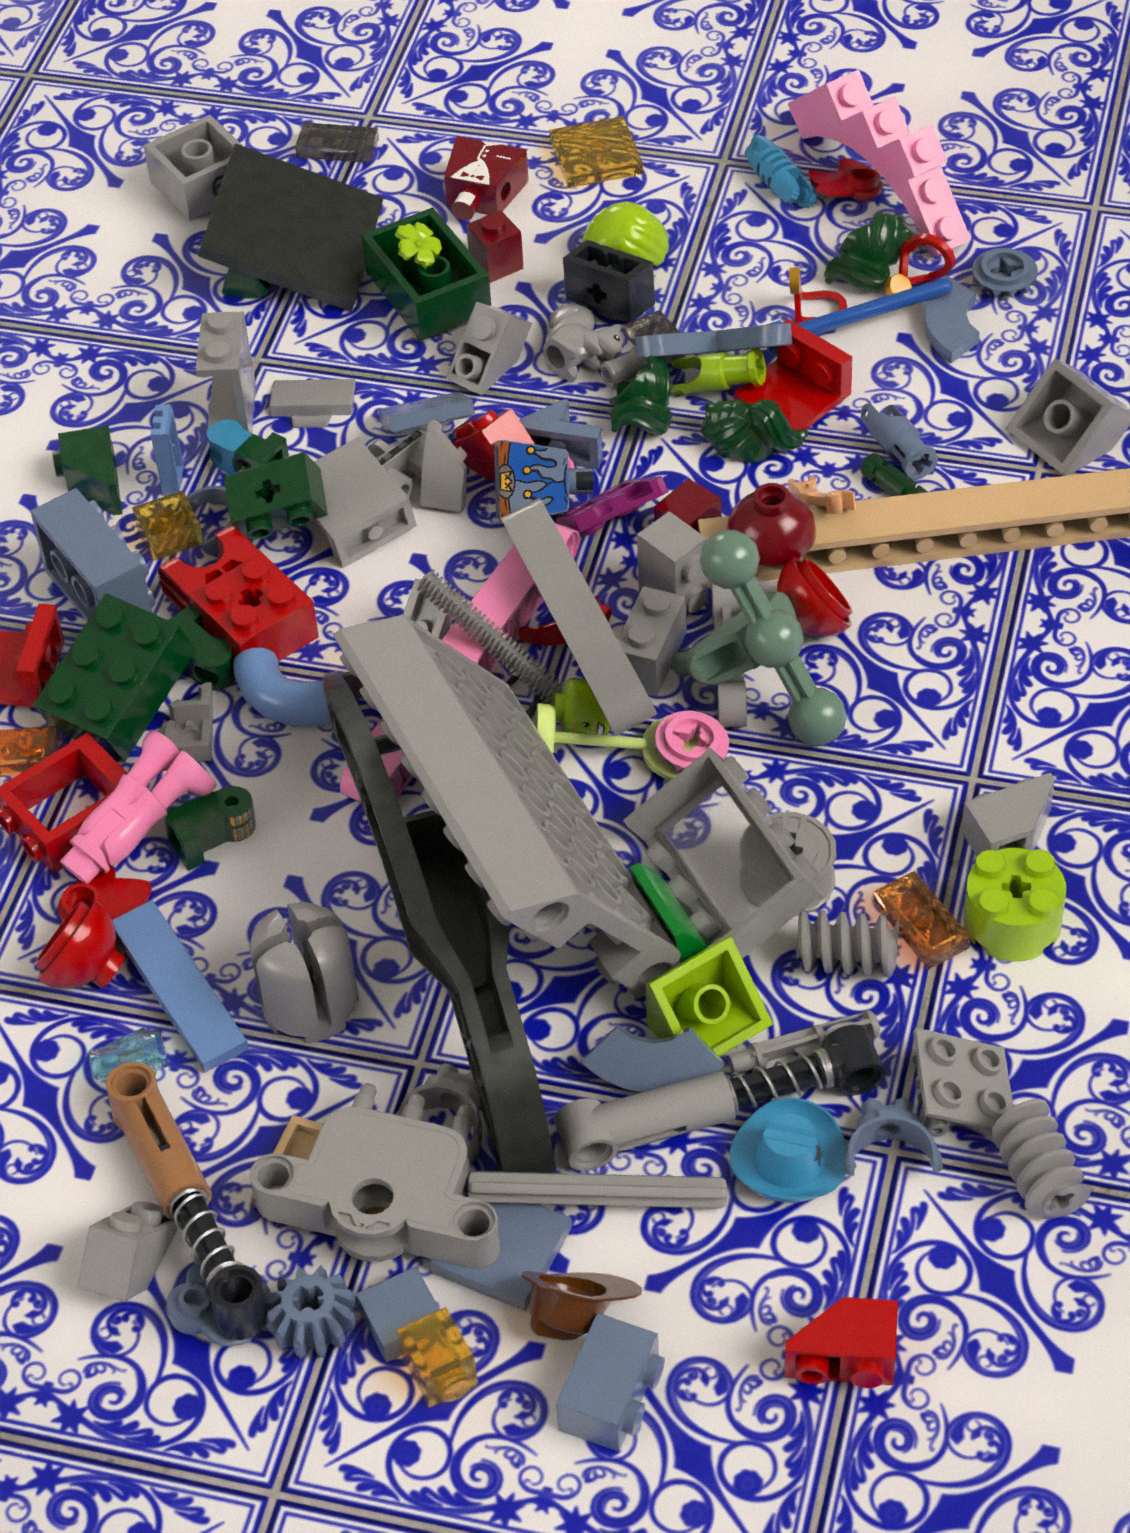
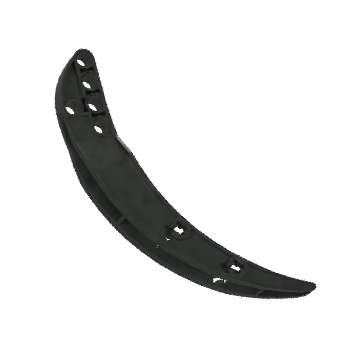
(451, 938)

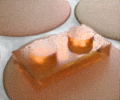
(25, 748)
(922, 920)

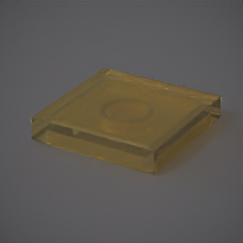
(596, 151)

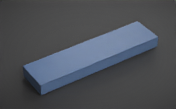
(179, 986)

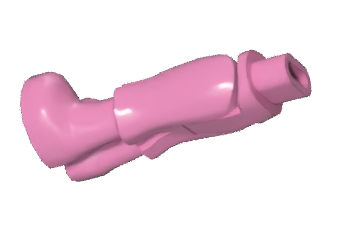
(133, 809)

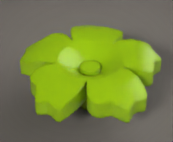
(418, 241)

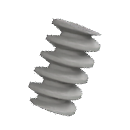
(847, 943)
(1039, 1160)

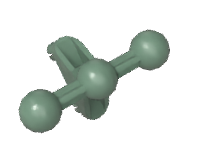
(759, 635)

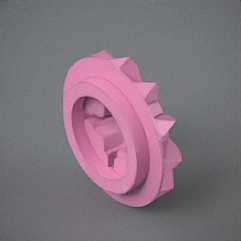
(682, 727)

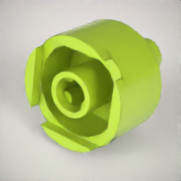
(1014, 902)

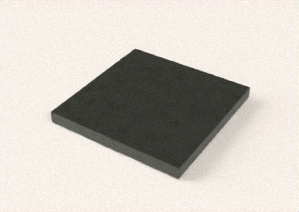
(290, 227)

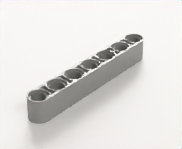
(579, 617)

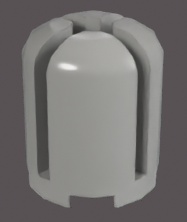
(291, 972)

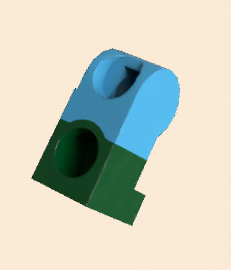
(239, 450)

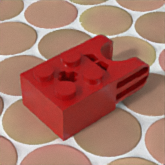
(243, 598)

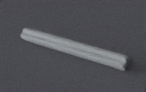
(598, 1189)

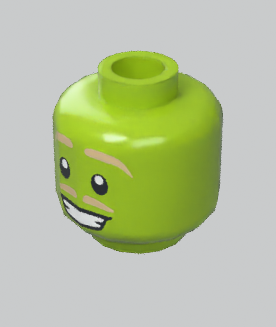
(579, 709)

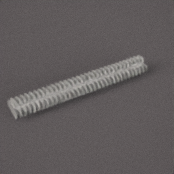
(490, 636)

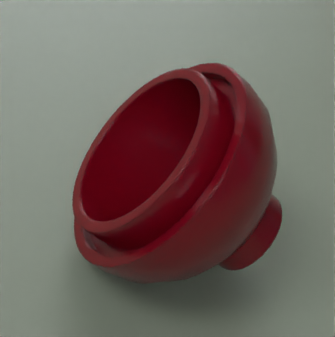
(775, 522)

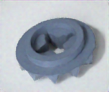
(1013, 262)

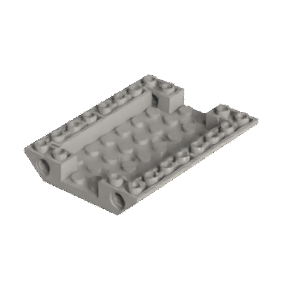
(505, 799)

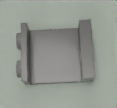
(227, 357)
(361, 503)

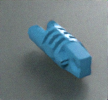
(779, 172)

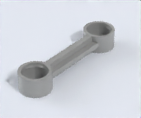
(731, 693)

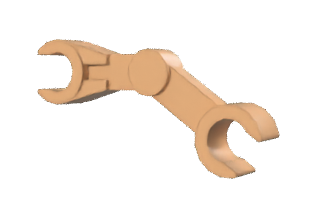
(833, 501)

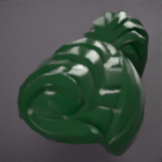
(869, 253)
(644, 399)
(749, 429)

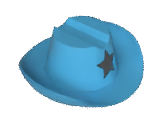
(789, 1151)

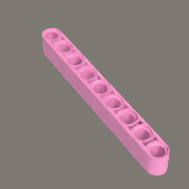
(508, 600)

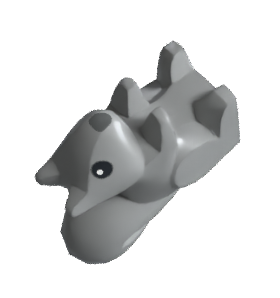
(575, 341)

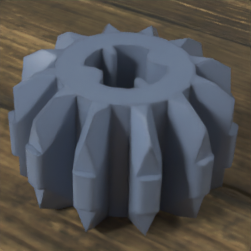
(310, 1312)

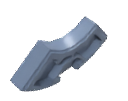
(948, 322)
(648, 1063)

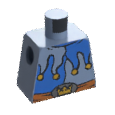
(533, 472)

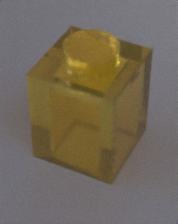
(438, 1358)

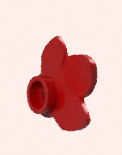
(851, 180)
(114, 893)

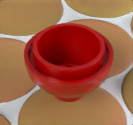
(815, 597)
(81, 949)

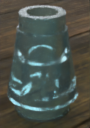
(134, 1047)

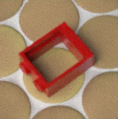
(46, 778)

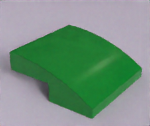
(668, 911)

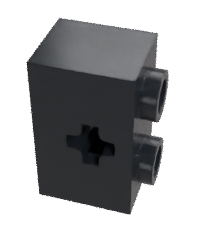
(609, 281)

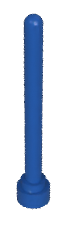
(873, 308)

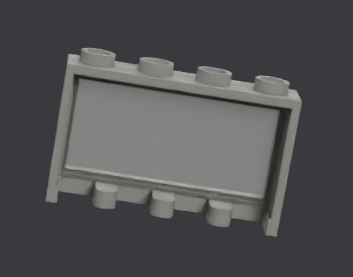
(725, 853)

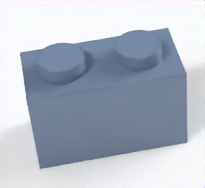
(609, 1382)

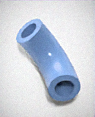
(276, 695)

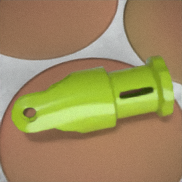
(721, 371)

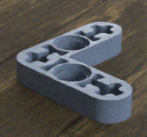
(714, 341)

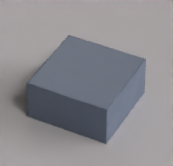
(393, 1306)

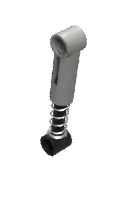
(597, 1131)

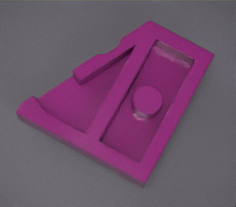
(616, 501)

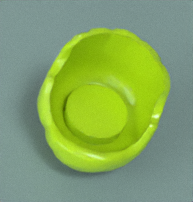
(630, 230)

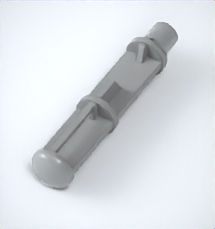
(798, 1042)

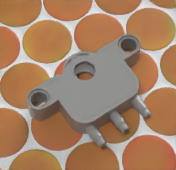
(386, 1162)

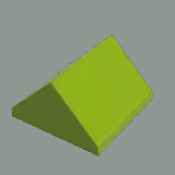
(711, 996)

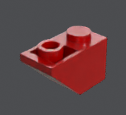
(478, 439)
(846, 1344)

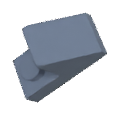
(553, 429)

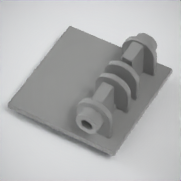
(959, 1081)

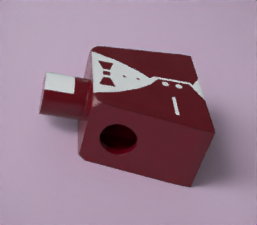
(483, 176)

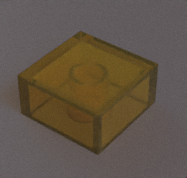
(168, 525)

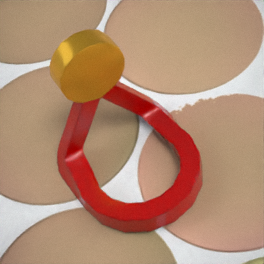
(901, 282)
(796, 289)

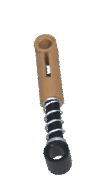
(185, 1197)

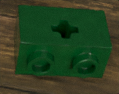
(275, 496)

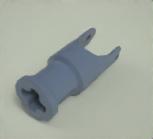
(900, 440)

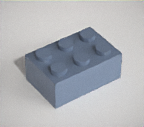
(88, 555)

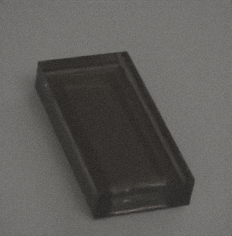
(337, 142)

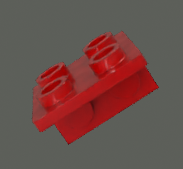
(804, 379)
(30, 657)

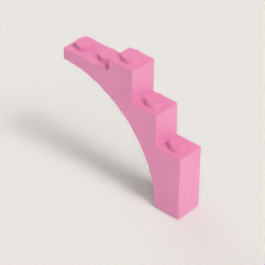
(881, 136)

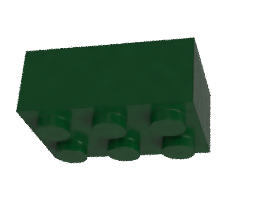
(430, 297)
(115, 676)

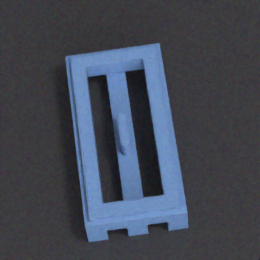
(167, 449)

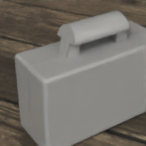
(312, 401)

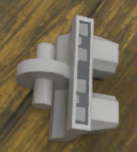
(402, 458)

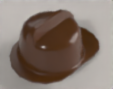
(568, 1302)

